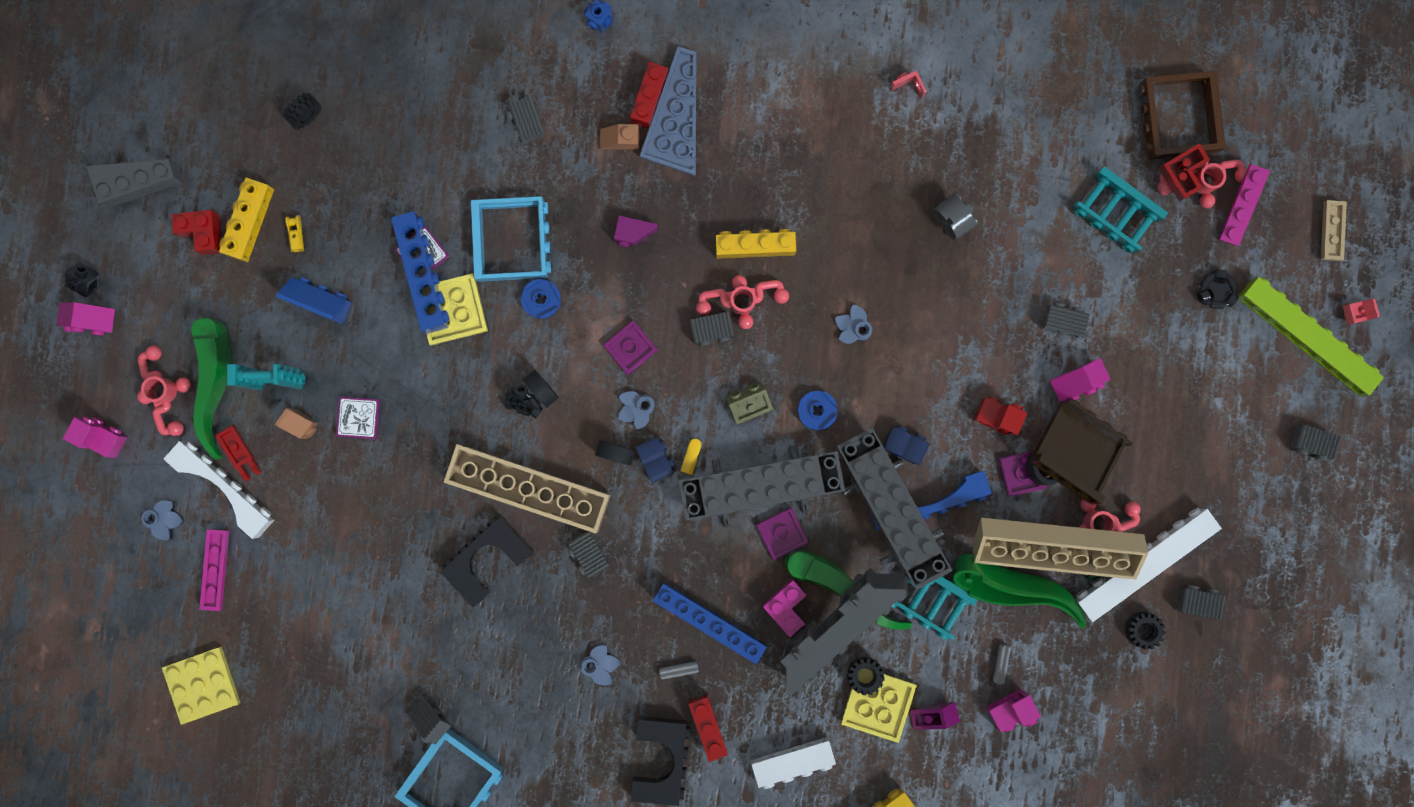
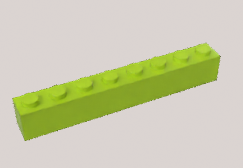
(1310, 337)

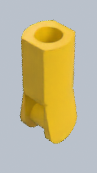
(295, 236)
(691, 456)

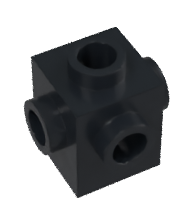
(82, 279)

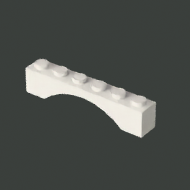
(249, 515)

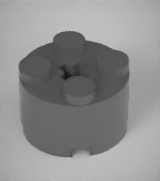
(955, 216)

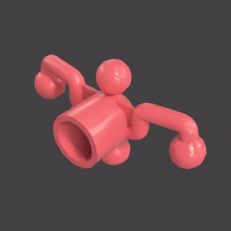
(1218, 176)
(755, 294)
(149, 391)
(1110, 521)

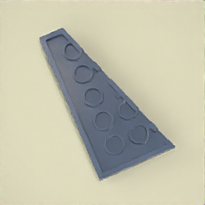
(673, 126)

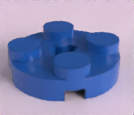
(552, 300)
(828, 410)

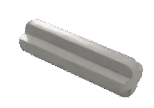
(1001, 664)
(678, 670)

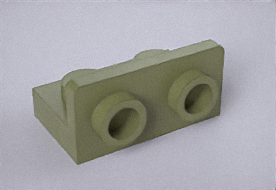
(749, 403)

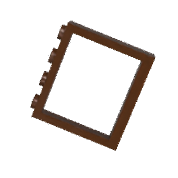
(1212, 107)

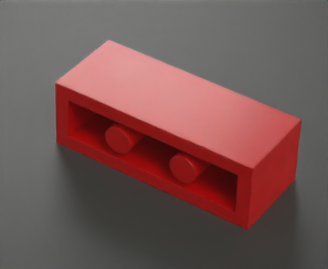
(649, 95)
(708, 727)

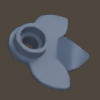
(851, 323)
(633, 411)
(164, 519)
(602, 665)

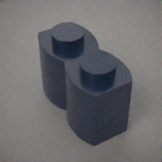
(905, 445)
(655, 460)

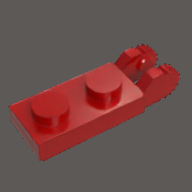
(237, 451)

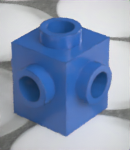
(601, 21)

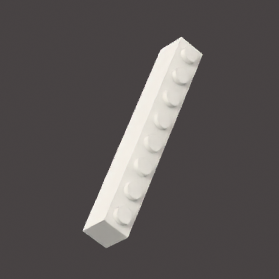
(1162, 553)

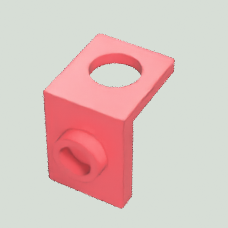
(906, 78)

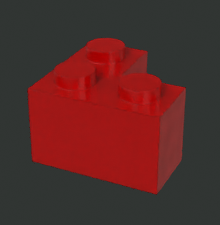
(1179, 171)
(202, 226)
(1002, 418)

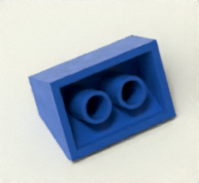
(315, 299)

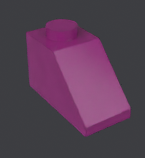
(633, 231)
(935, 716)

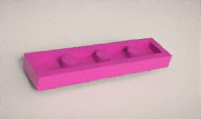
(1244, 204)
(214, 570)

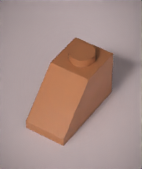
(620, 137)
(297, 423)

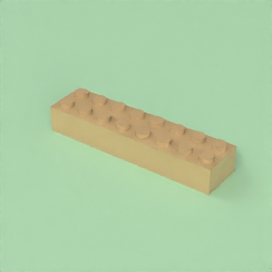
(527, 488)
(1059, 548)

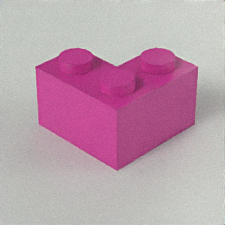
(78, 316)
(1081, 380)
(94, 435)
(781, 605)
(1013, 709)

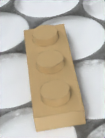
(1333, 230)

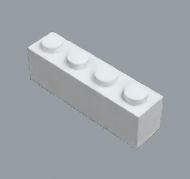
(793, 762)

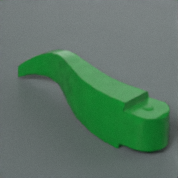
(213, 355)
(826, 574)
(1012, 588)

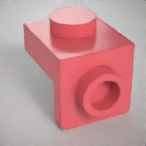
(1361, 311)

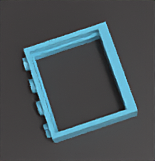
(478, 237)
(467, 749)

